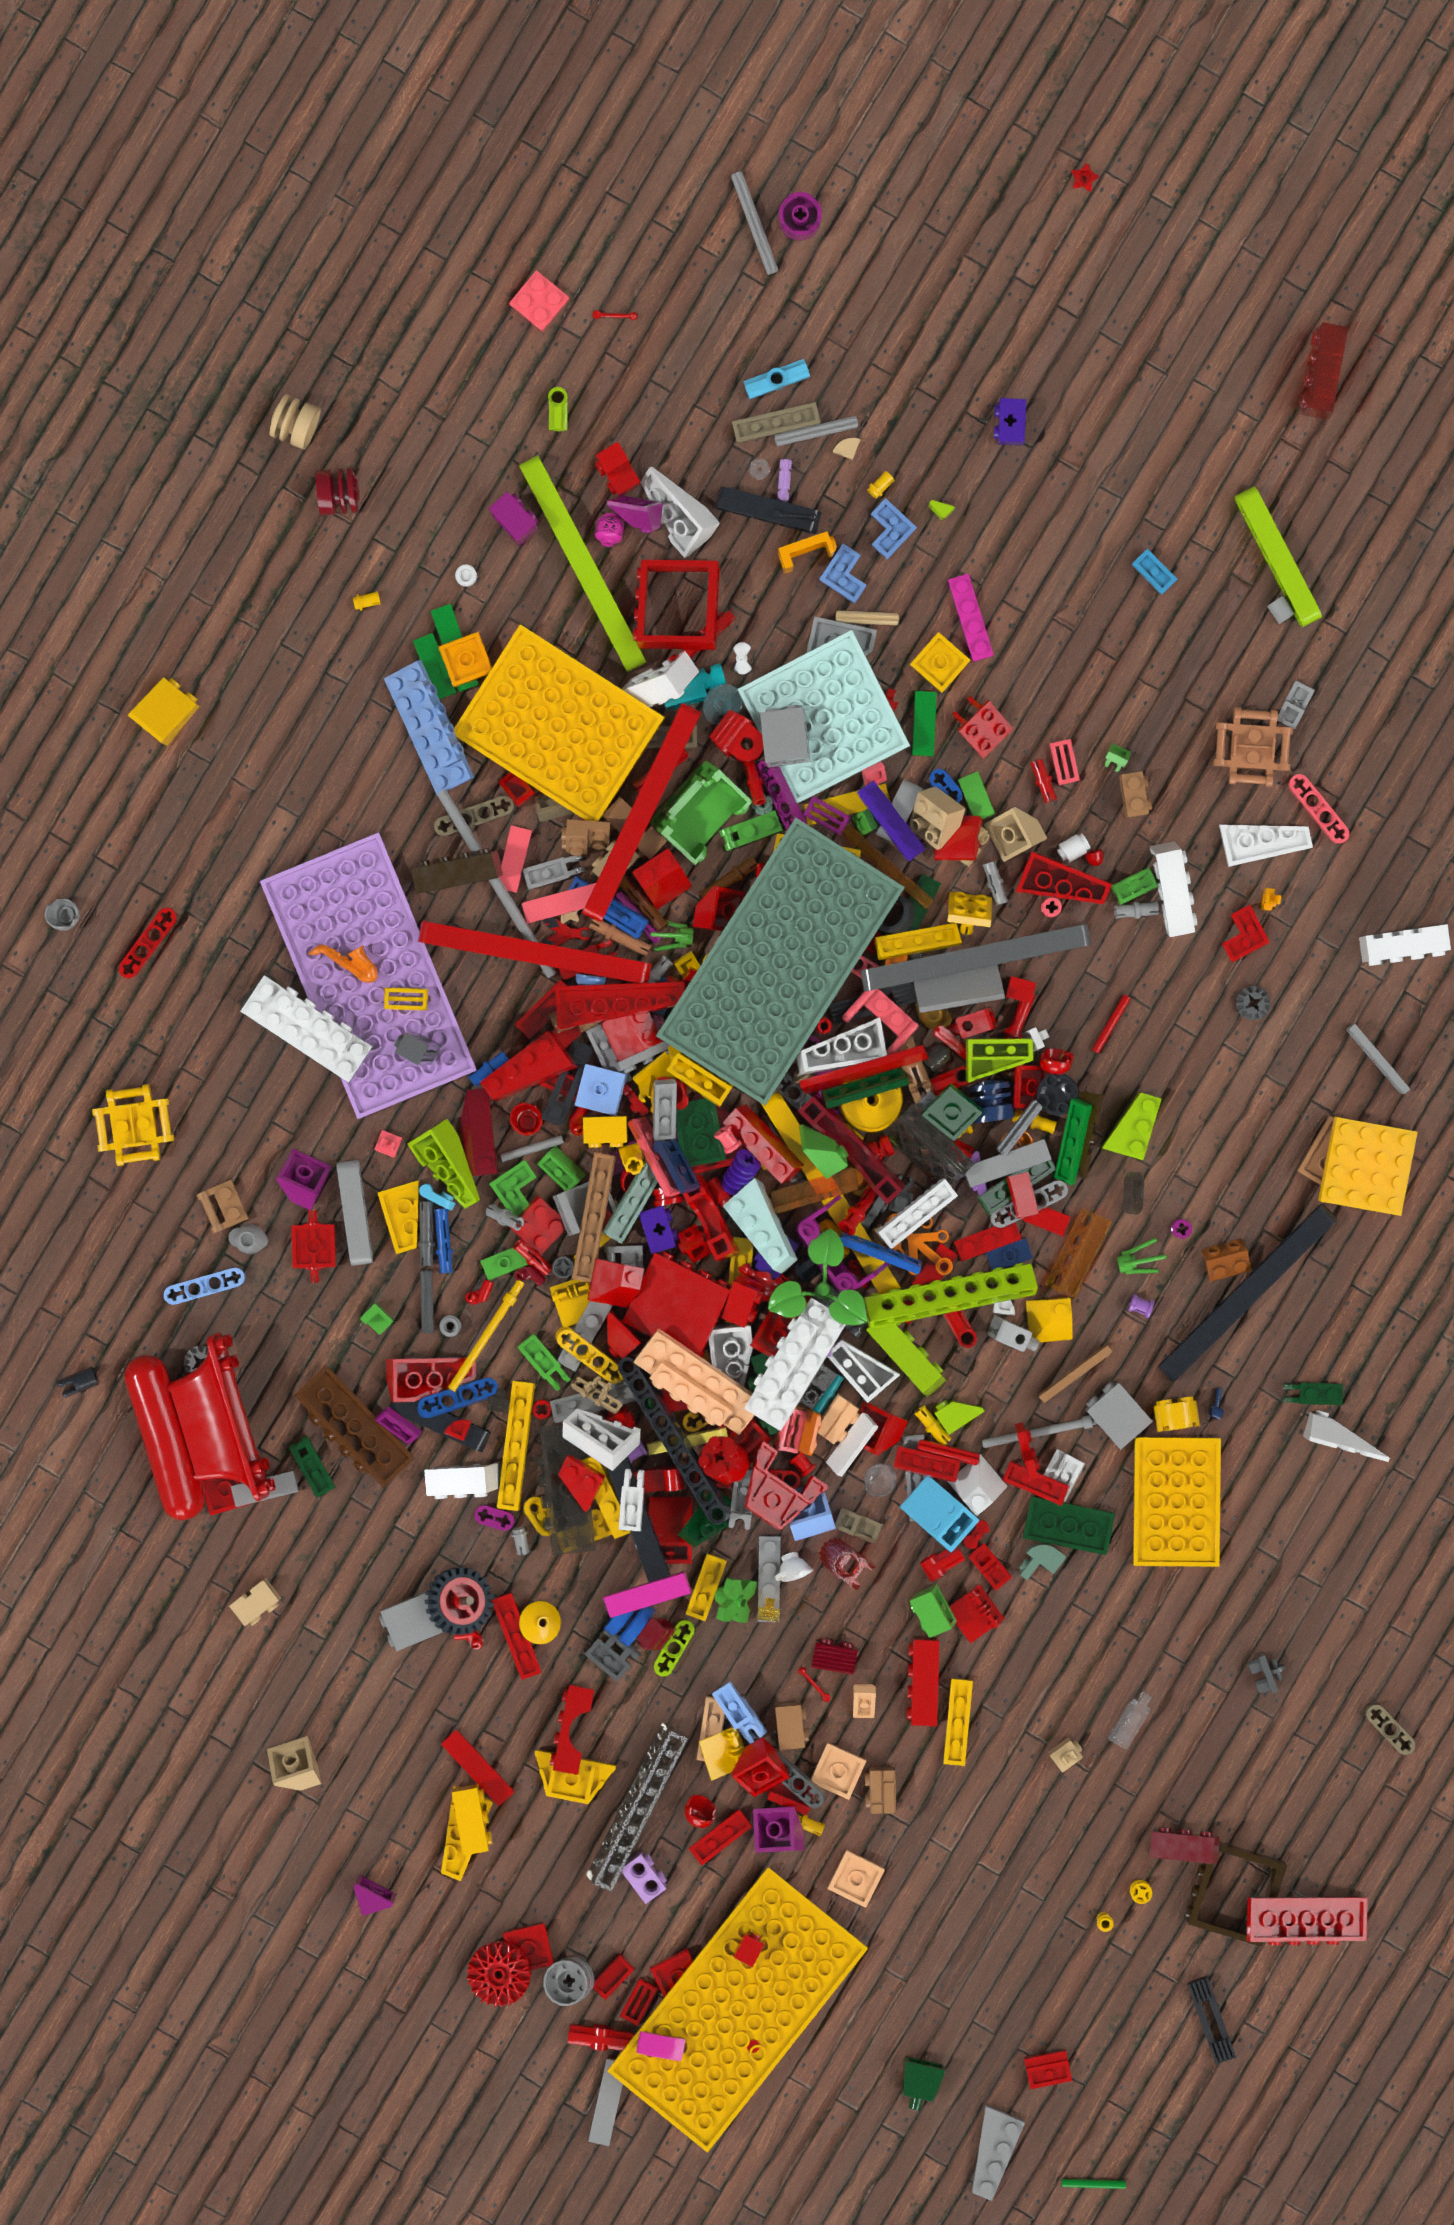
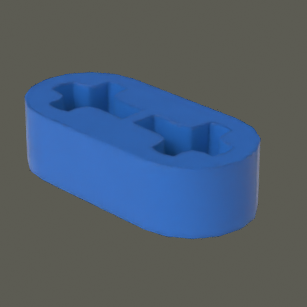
(948, 781)

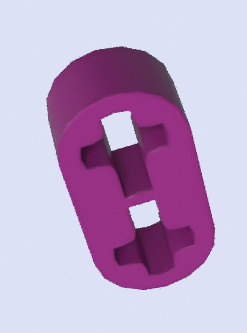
(492, 1522)

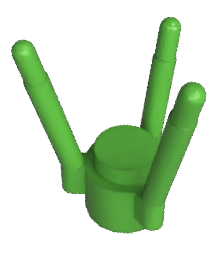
(682, 935)
(1127, 1262)

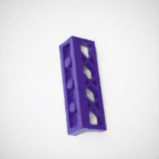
(890, 821)

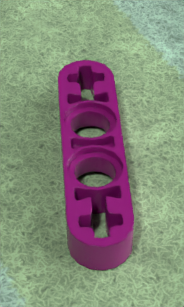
(780, 798)

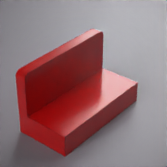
(782, 1795)

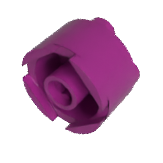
(811, 211)

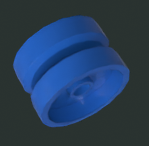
(632, 1622)

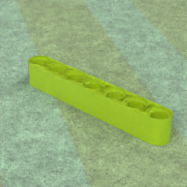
(1278, 556)

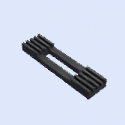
(902, 994)
(556, 1111)
(1221, 2048)

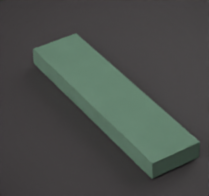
(631, 1204)

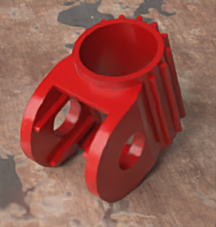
(732, 732)

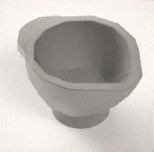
(248, 1238)

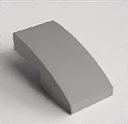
(1295, 704)

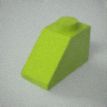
(956, 1414)

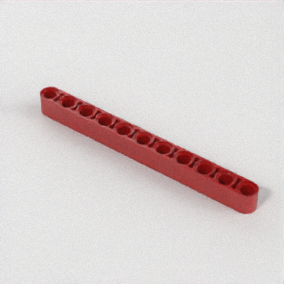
(641, 812)
(534, 952)

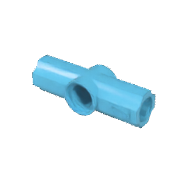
(790, 373)

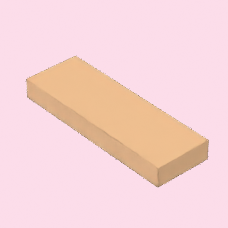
(712, 1721)

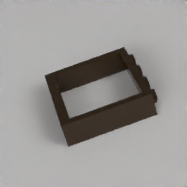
(1204, 1872)

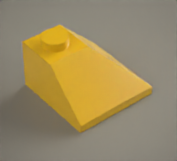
(1050, 1319)

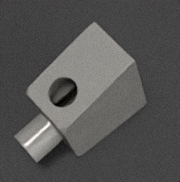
(1006, 1333)

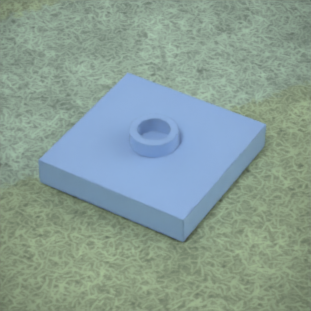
(600, 1090)

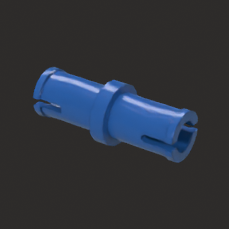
(488, 1068)

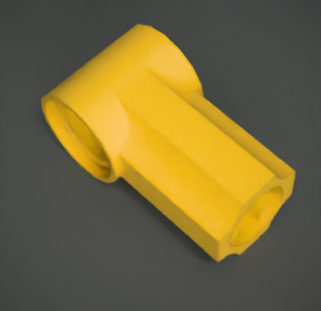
(632, 1158)

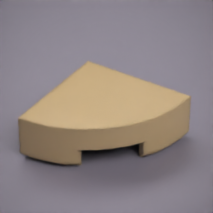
(847, 447)

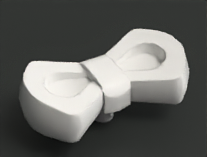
(742, 666)

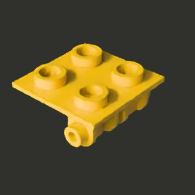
(570, 1300)
(722, 1752)

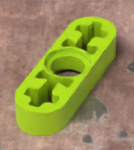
(671, 1664)

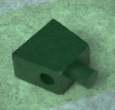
(921, 2080)

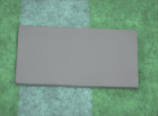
(959, 989)

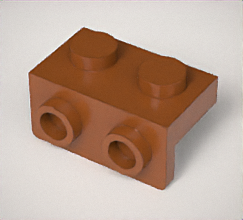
(1226, 1259)

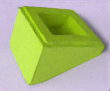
(940, 509)

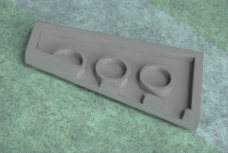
(996, 2145)

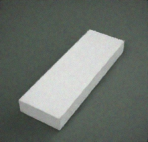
(852, 1444)

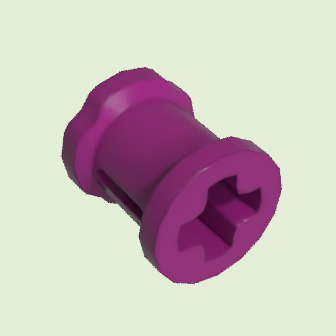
(1186, 1232)

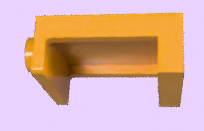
(804, 546)

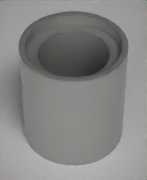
(1281, 609)

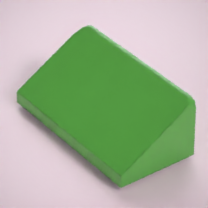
(561, 1169)

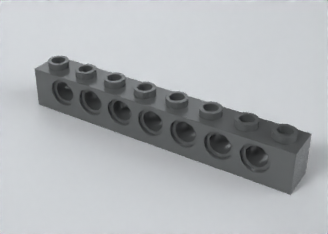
(417, 1048)

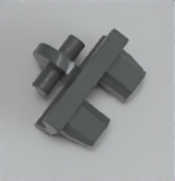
(1260, 1664)

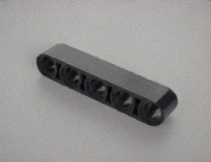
(761, 509)
(476, 1436)

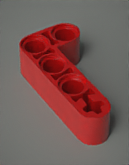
(662, 1478)

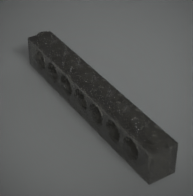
(637, 1807)

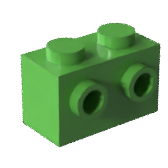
(932, 1611)

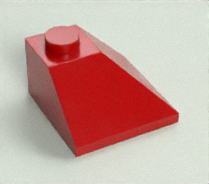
(717, 908)
(614, 1282)
(620, 1336)
(889, 1430)
(759, 1768)

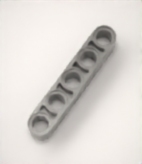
(354, 1212)

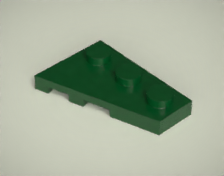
(699, 1528)

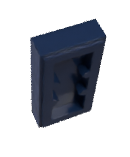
(1009, 1254)

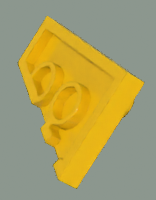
(401, 1215)

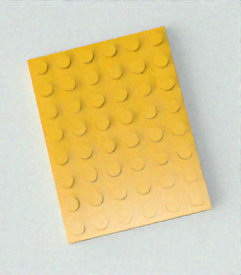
(557, 725)

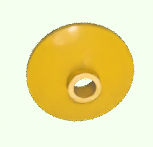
(530, 1620)

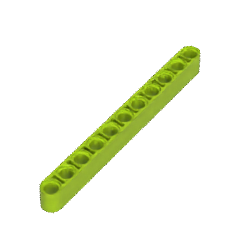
(582, 563)

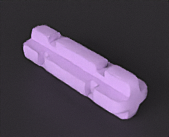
(784, 480)

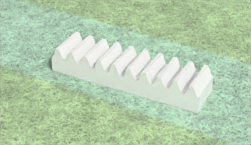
(917, 1213)

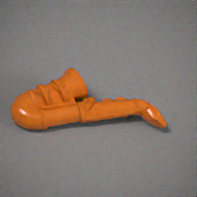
(360, 965)

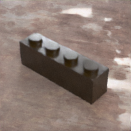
(456, 871)

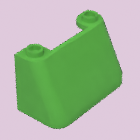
(699, 810)

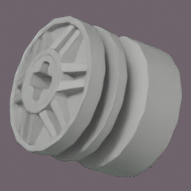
(565, 1992)

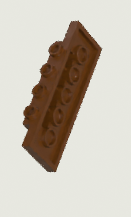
(353, 1427)

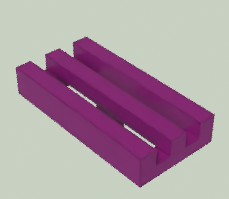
(842, 824)
(398, 1425)

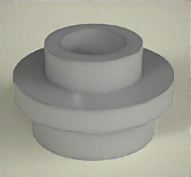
(457, 1326)

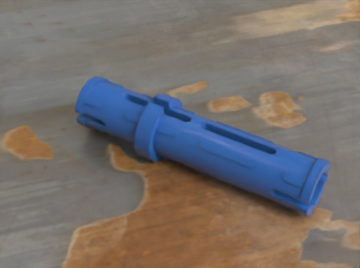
(443, 1241)

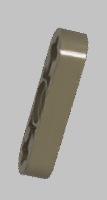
(1383, 1713)

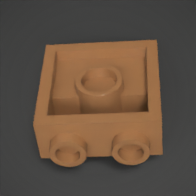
(582, 834)

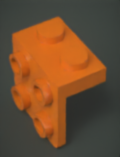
(811, 1426)

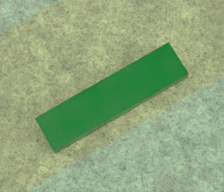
(449, 631)
(1073, 1141)

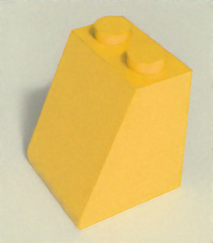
(164, 710)

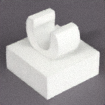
(1037, 1037)

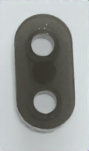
(1133, 1193)

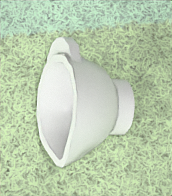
(792, 1568)

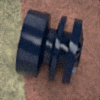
(990, 1100)

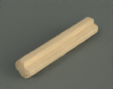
(867, 617)

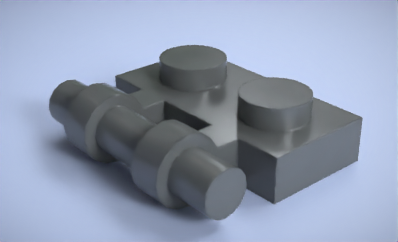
(608, 1658)

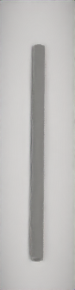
(496, 883)

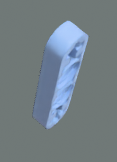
(205, 1288)

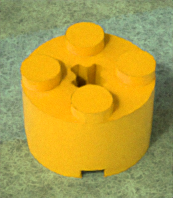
(1176, 1415)

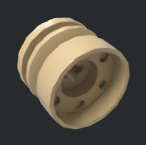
(290, 420)

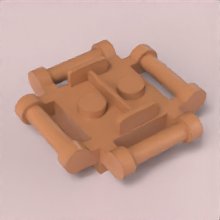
(1252, 747)

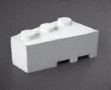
(663, 683)
(862, 1370)
(599, 1438)
(462, 1480)

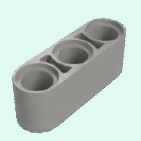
(903, 803)

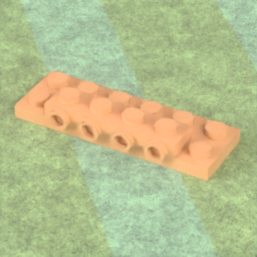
(695, 1382)

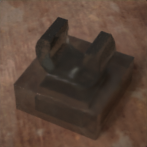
(499, 1402)

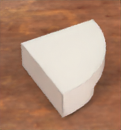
(1004, 1308)

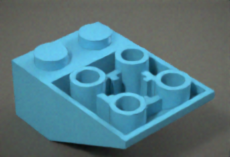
(939, 1513)

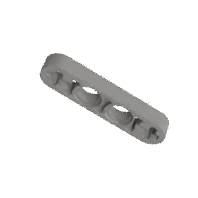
(1055, 1197)

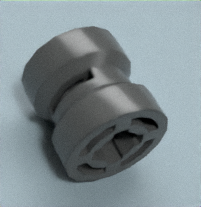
(563, 1267)

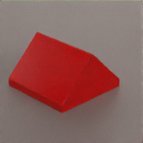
(1025, 1084)

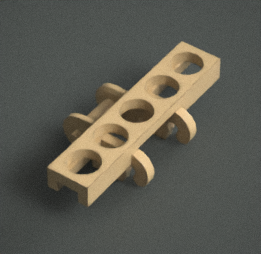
(591, 1386)

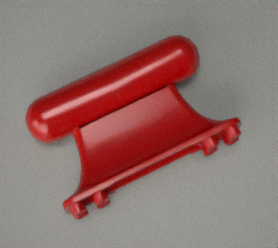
(195, 1428)

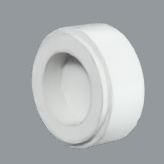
(466, 575)

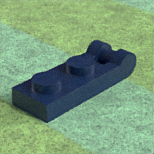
(677, 1165)

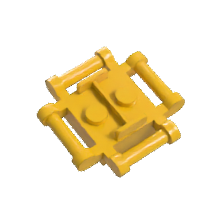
(133, 1125)

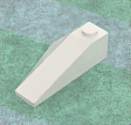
(685, 517)
(731, 1350)
(1330, 1433)

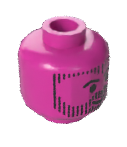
(609, 529)

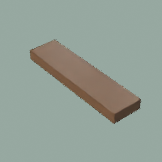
(1075, 1373)

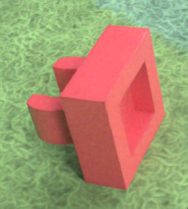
(875, 772)
(388, 1143)

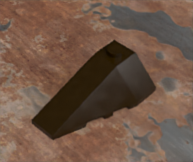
(1096, 1102)

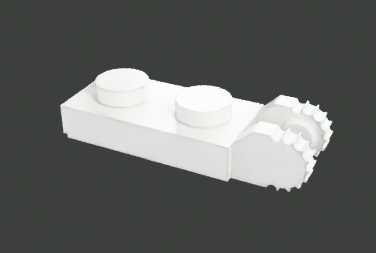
(632, 1502)

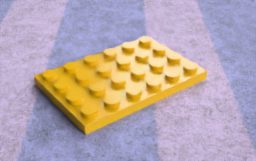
(1176, 1501)

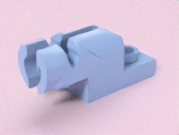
(739, 1712)

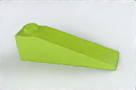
(444, 1155)

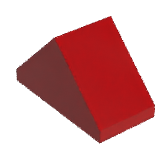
(516, 789)

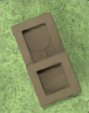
(858, 1525)

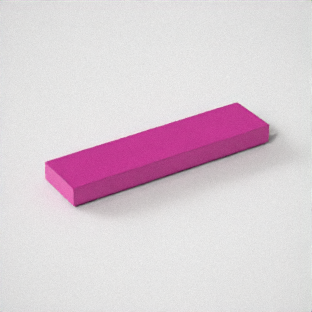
(647, 1594)

